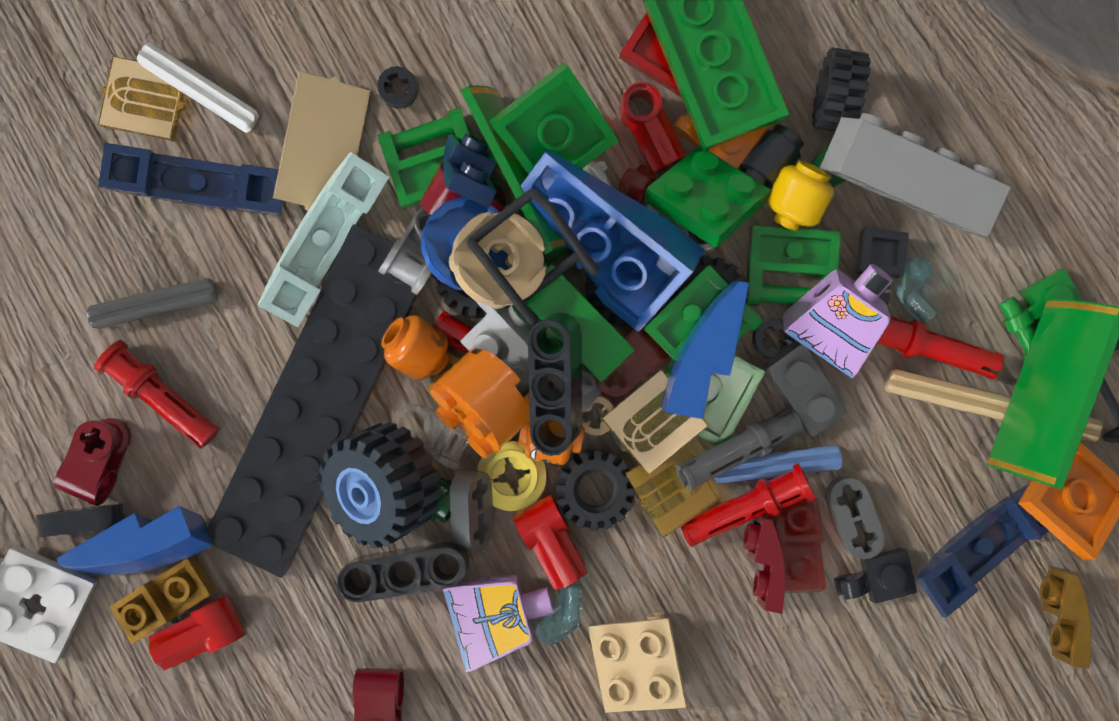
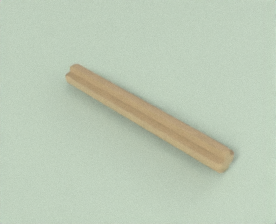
(963, 398)

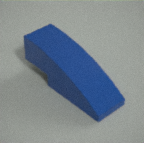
(706, 351)
(140, 544)

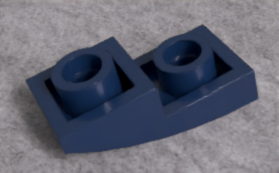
(468, 168)

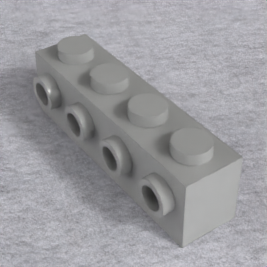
(914, 175)

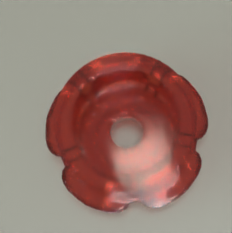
(636, 182)

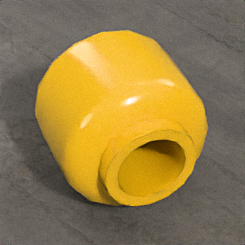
(800, 195)

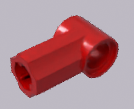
(652, 131)
(546, 533)
(205, 630)

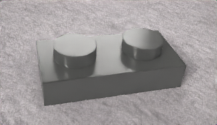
(805, 388)

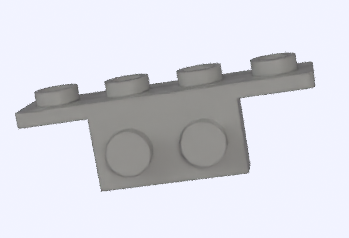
(506, 336)

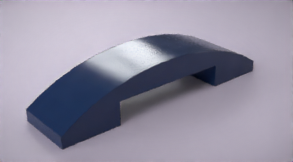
(189, 180)
(976, 551)

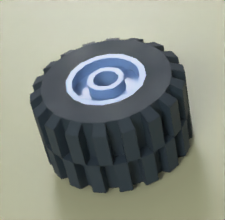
(379, 484)

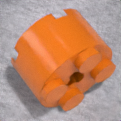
(481, 401)

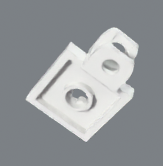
(62, 593)

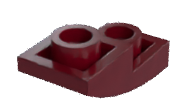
(764, 548)

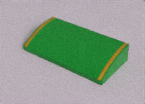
(484, 105)
(1056, 391)

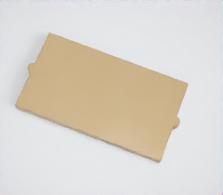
(320, 133)

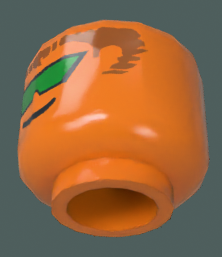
(415, 347)

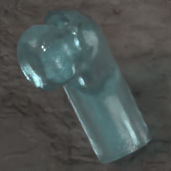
(911, 288)
(565, 617)

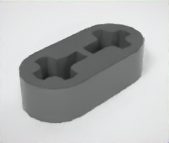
(471, 509)
(864, 514)

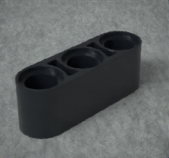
(545, 402)
(385, 582)

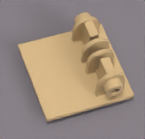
(638, 665)

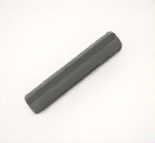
(152, 303)

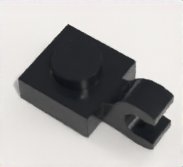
(884, 249)
(882, 577)

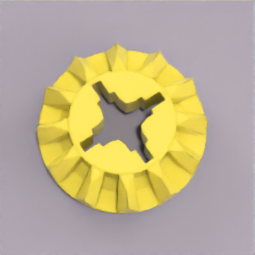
(530, 485)

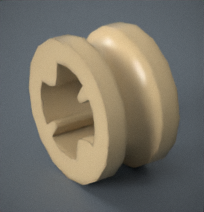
(603, 428)

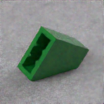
(601, 344)

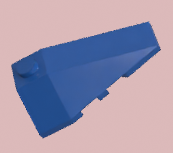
(635, 248)

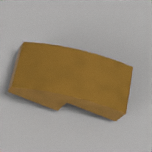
(1065, 598)
(162, 599)

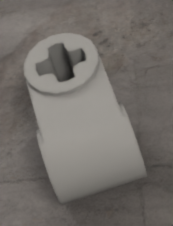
(406, 258)

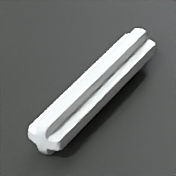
(198, 87)

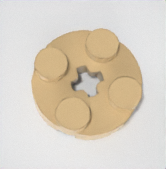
(524, 260)

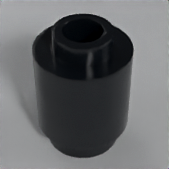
(771, 154)

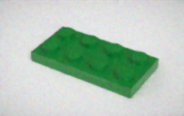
(717, 67)

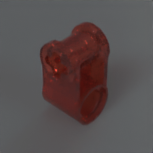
(638, 365)

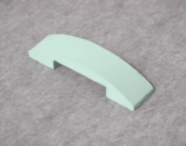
(320, 238)

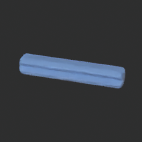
(779, 463)

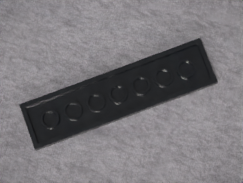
(312, 407)

